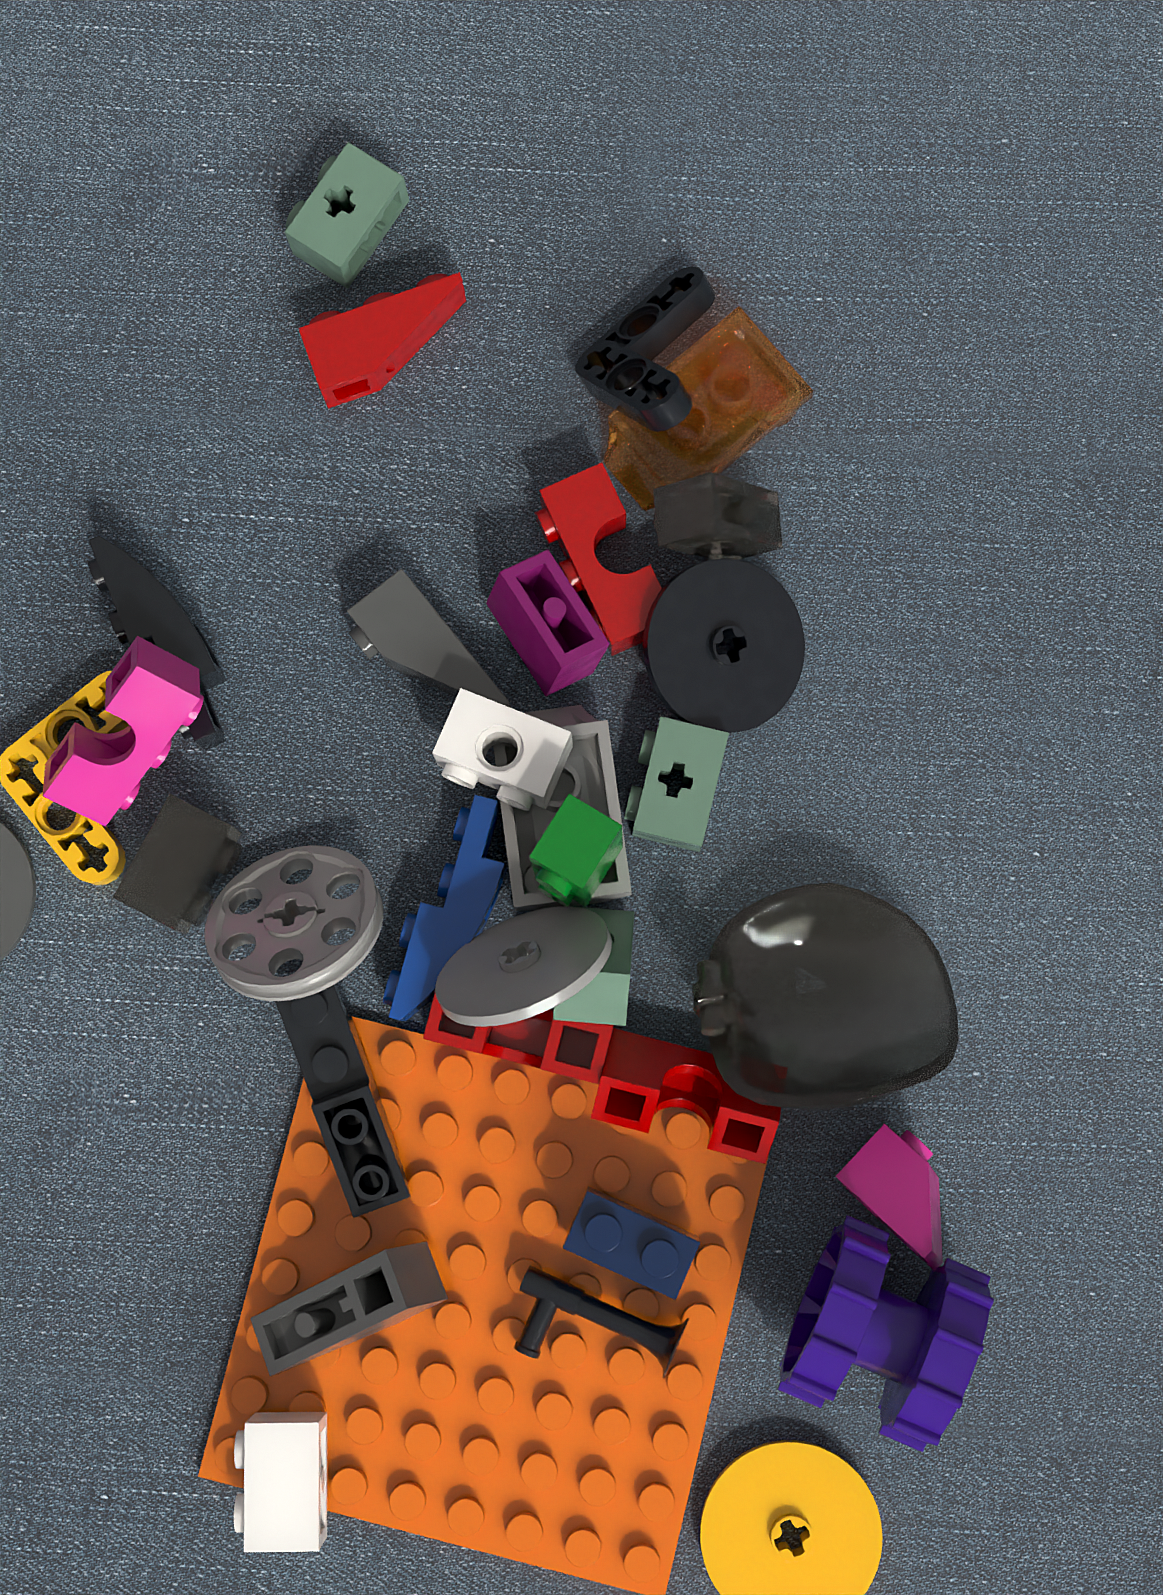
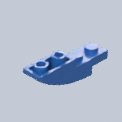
(439, 932)

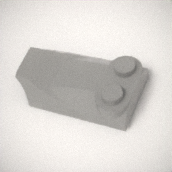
(587, 776)

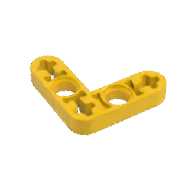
(39, 745)

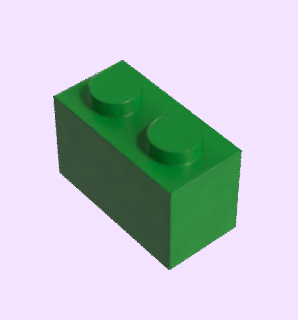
(575, 852)

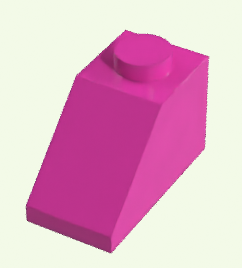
(899, 1189)

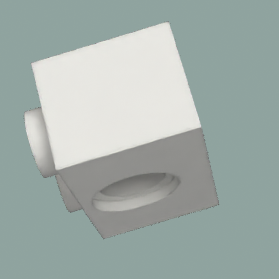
(478, 725)

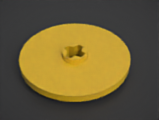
(799, 1485)

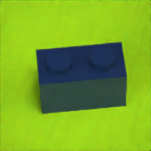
(631, 1243)

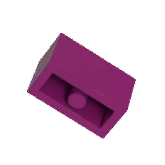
(547, 622)

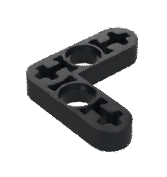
(635, 341)

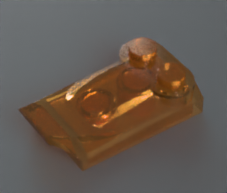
(738, 397)

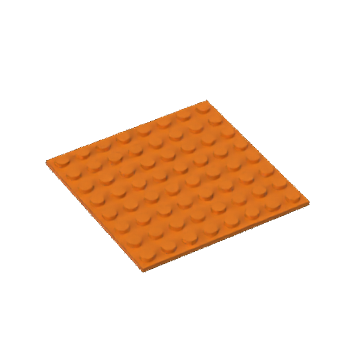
(439, 1417)

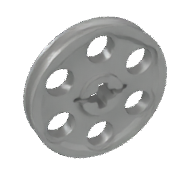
(294, 923)

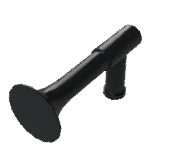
(556, 1293)

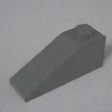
(416, 641)
(349, 1306)

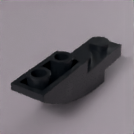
(153, 614)
(345, 1100)

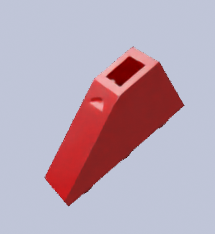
(370, 344)

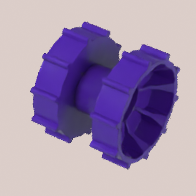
(918, 1346)

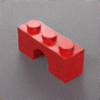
(580, 516)
(538, 1041)
(652, 1075)

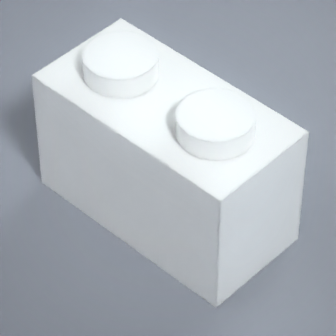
(282, 1482)

